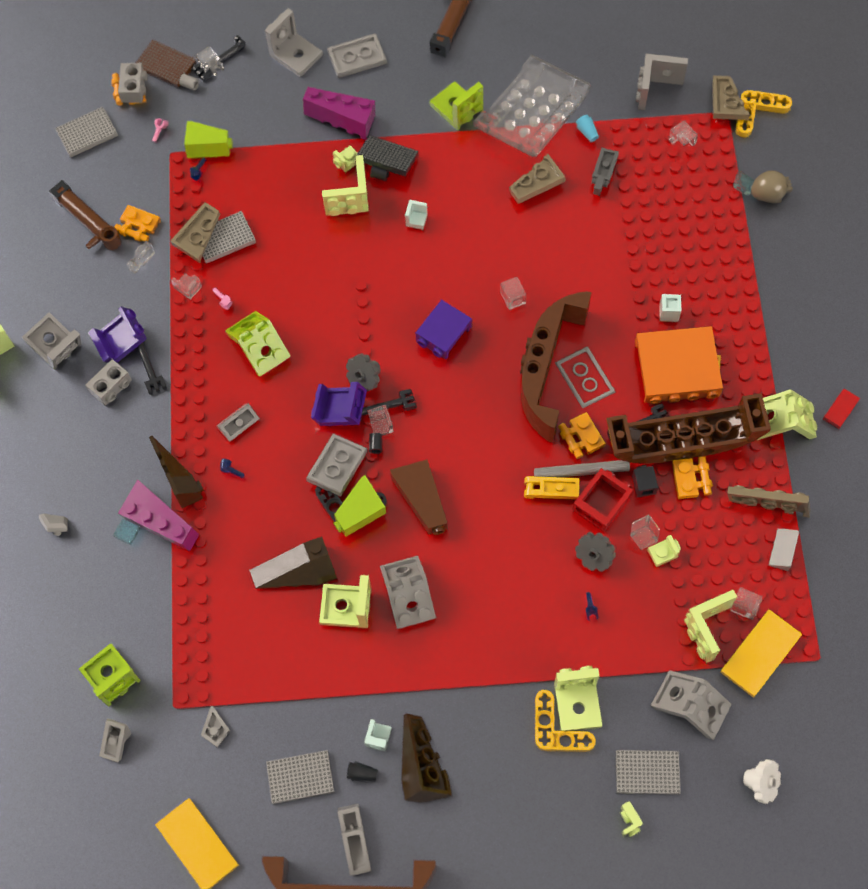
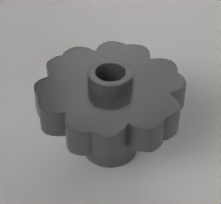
(364, 371)
(595, 551)

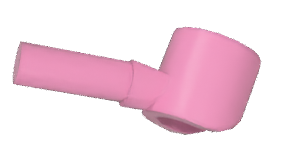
(159, 127)
(225, 300)

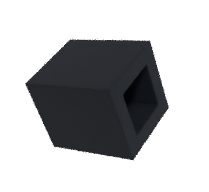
(644, 481)

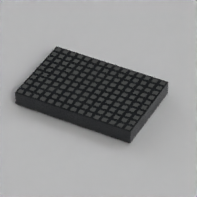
(388, 155)

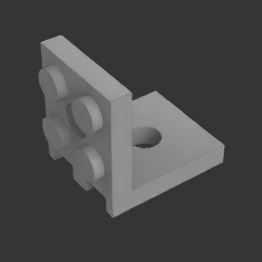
(286, 43)
(659, 69)
(57, 350)
(408, 583)
(692, 702)

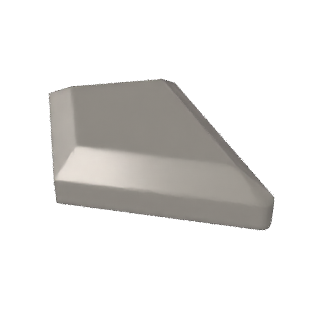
(54, 523)
(214, 728)

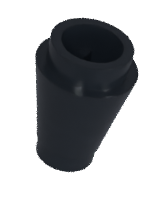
(361, 772)

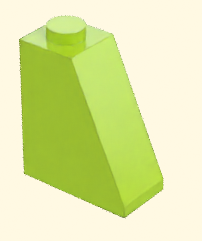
(206, 141)
(359, 508)

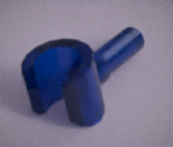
(195, 171)
(225, 466)
(591, 609)

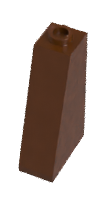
(420, 492)

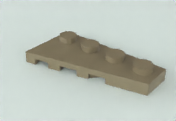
(770, 500)

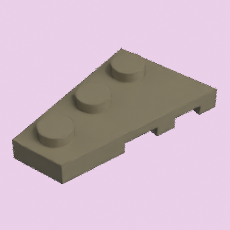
(726, 100)
(539, 179)
(197, 232)

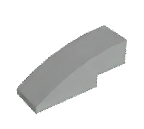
(354, 839)

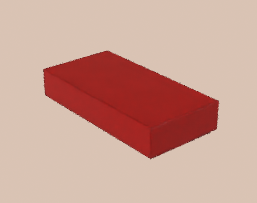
(841, 408)

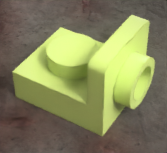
(345, 159)
(664, 551)
(630, 816)

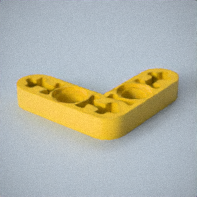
(751, 106)
(554, 736)

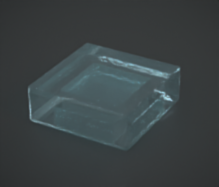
(743, 183)
(126, 531)

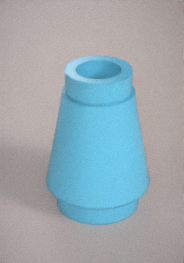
(587, 128)

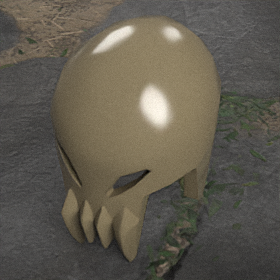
(771, 187)

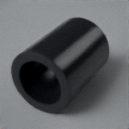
(379, 173)
(375, 443)

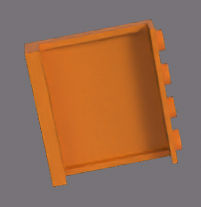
(679, 365)

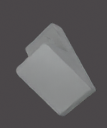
(114, 739)

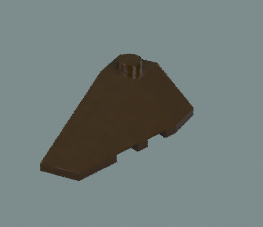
(180, 480)
(299, 566)
(421, 772)

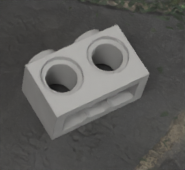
(132, 82)
(105, 379)

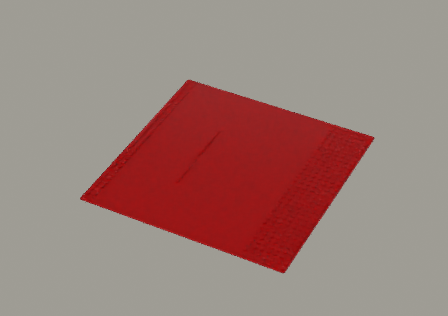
(508, 564)

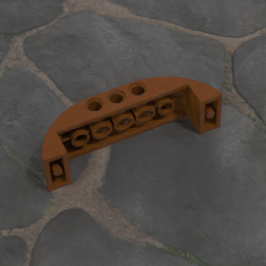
(539, 356)
(690, 433)
(277, 871)

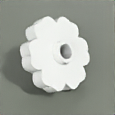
(763, 780)

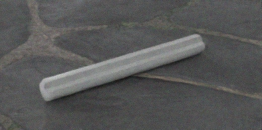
(581, 469)

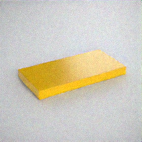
(761, 653)
(197, 845)

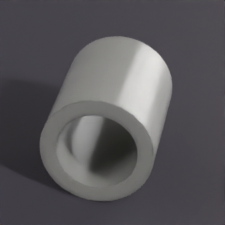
(189, 82)

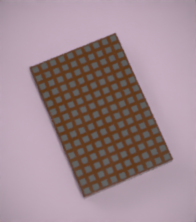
(166, 63)

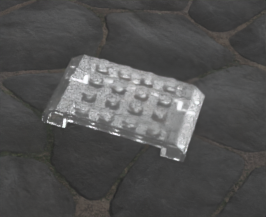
(533, 106)

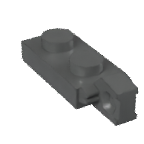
(604, 169)

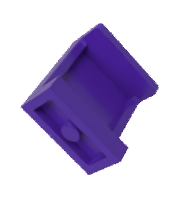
(443, 329)
(118, 336)
(339, 405)

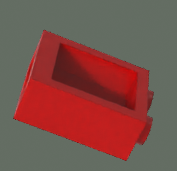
(592, 514)

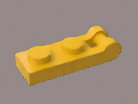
(551, 487)

